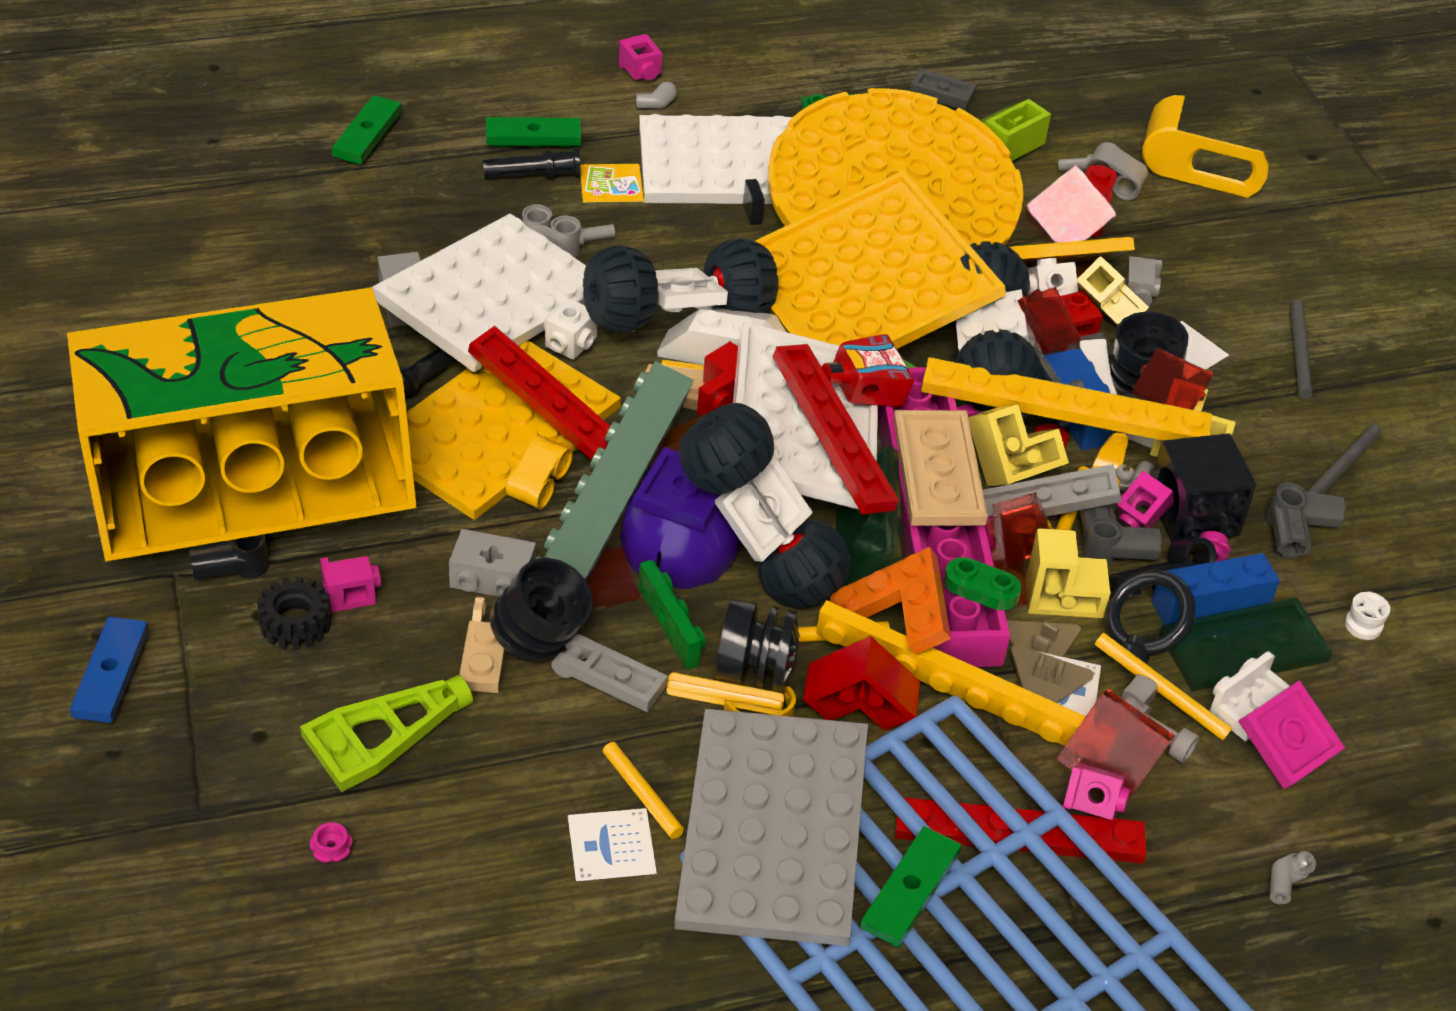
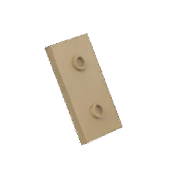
(939, 468)

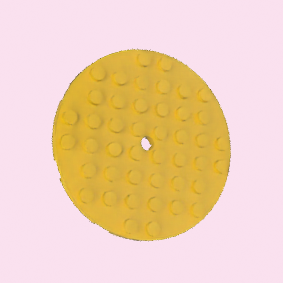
(867, 137)

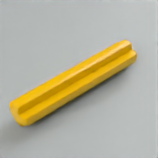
(719, 691)

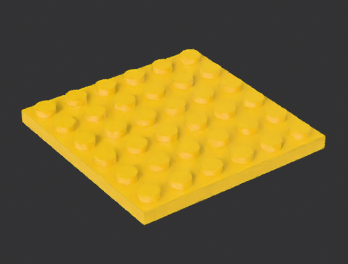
(876, 268)

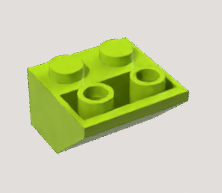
(1020, 127)

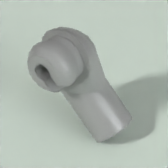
(658, 99)
(1128, 477)
(1287, 872)

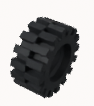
(298, 629)

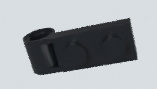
(1178, 558)

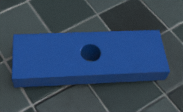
(109, 670)

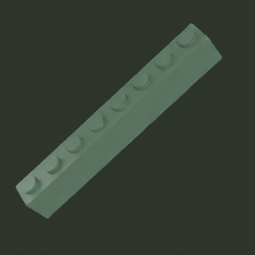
(618, 469)

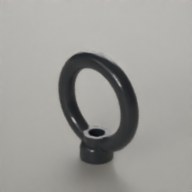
(1136, 644)

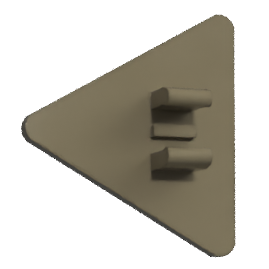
(1043, 636)
(1048, 675)

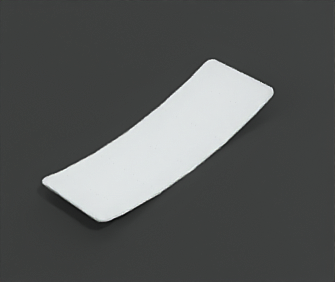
(1097, 353)

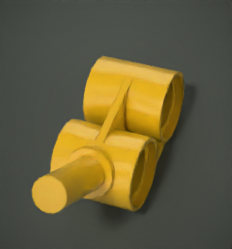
(542, 459)

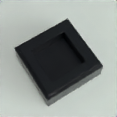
(753, 201)

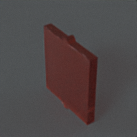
(1049, 320)
(1172, 381)
(612, 580)

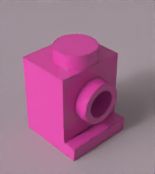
(646, 64)
(1146, 492)
(350, 582)
(1086, 777)

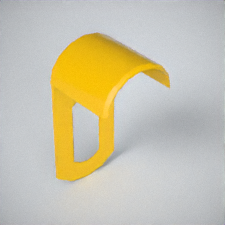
(1171, 153)

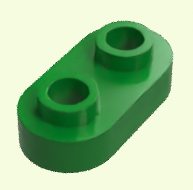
(982, 583)

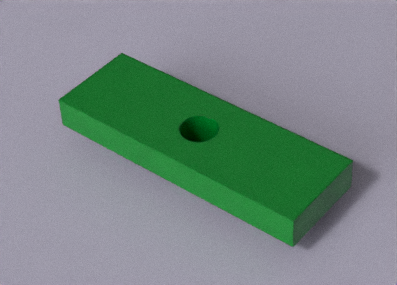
(366, 129)
(533, 131)
(671, 614)
(920, 869)

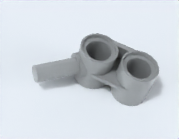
(1129, 171)
(563, 230)

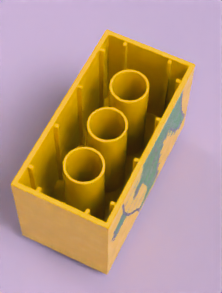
(241, 422)

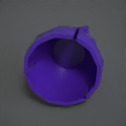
(679, 521)

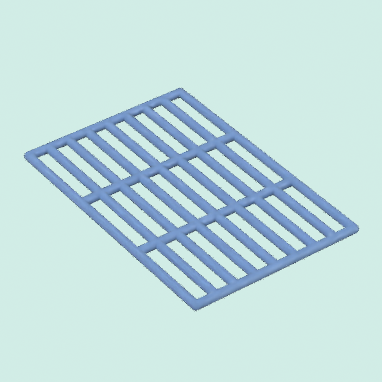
(963, 875)

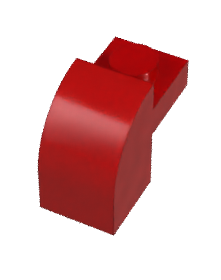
(718, 379)

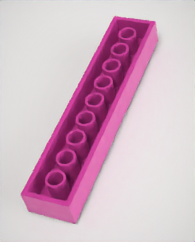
(976, 631)

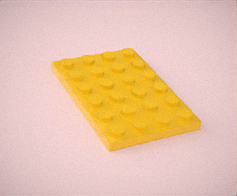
(478, 431)

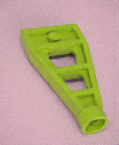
(346, 757)

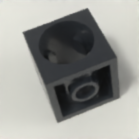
(1207, 483)

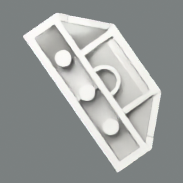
(709, 330)

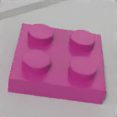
(1291, 734)

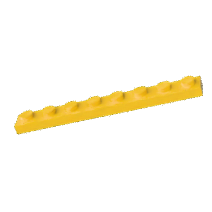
(1064, 402)
(955, 676)

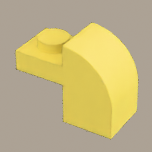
(1109, 292)

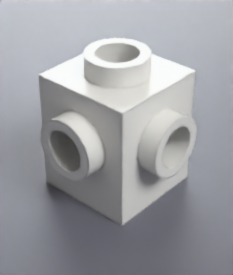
(1050, 274)
(569, 329)

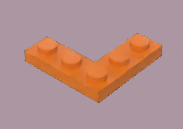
(915, 584)

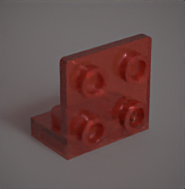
(1070, 208)
(1015, 533)
(1117, 740)

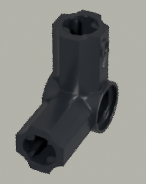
(243, 555)

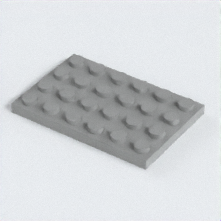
(773, 828)

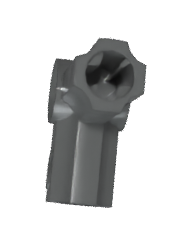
(1294, 510)
(1110, 540)

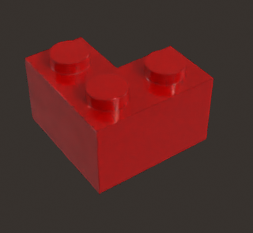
(862, 679)

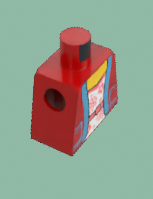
(871, 372)

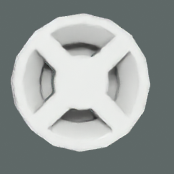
(1367, 615)

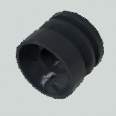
(1136, 342)
(541, 610)
(757, 645)

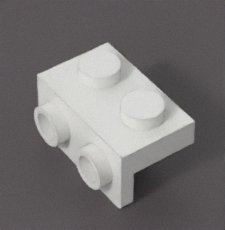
(1246, 692)

